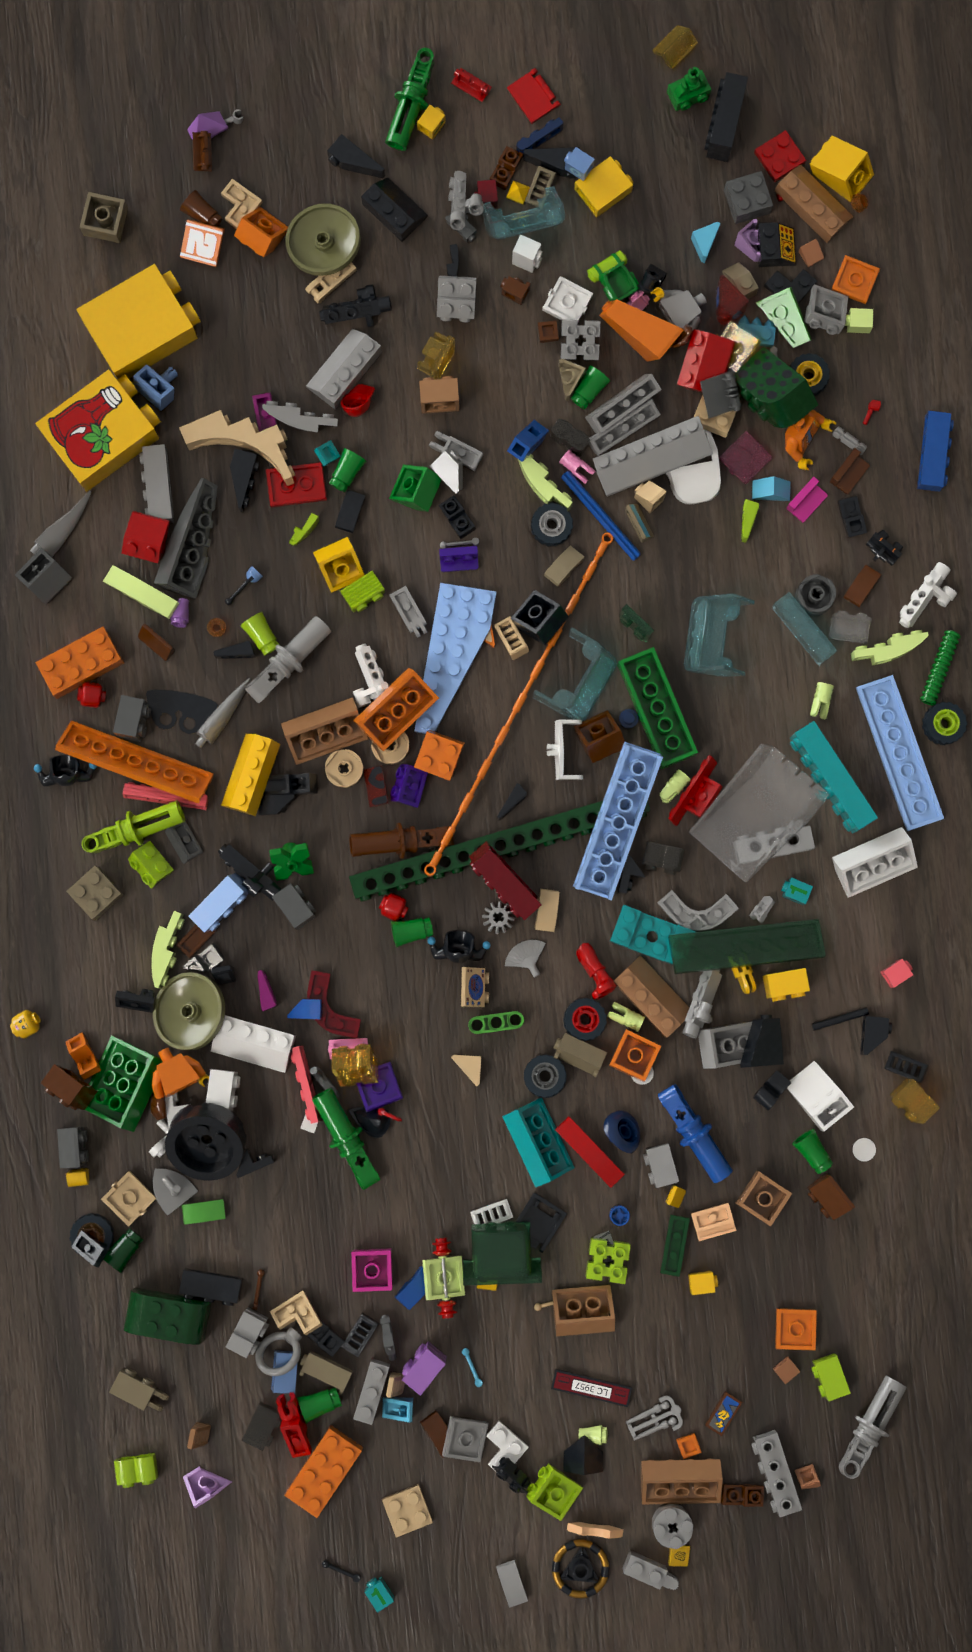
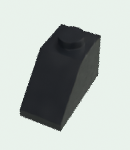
(874, 1032)

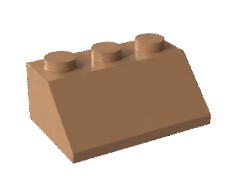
(583, 1310)

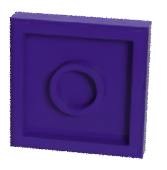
(383, 1092)

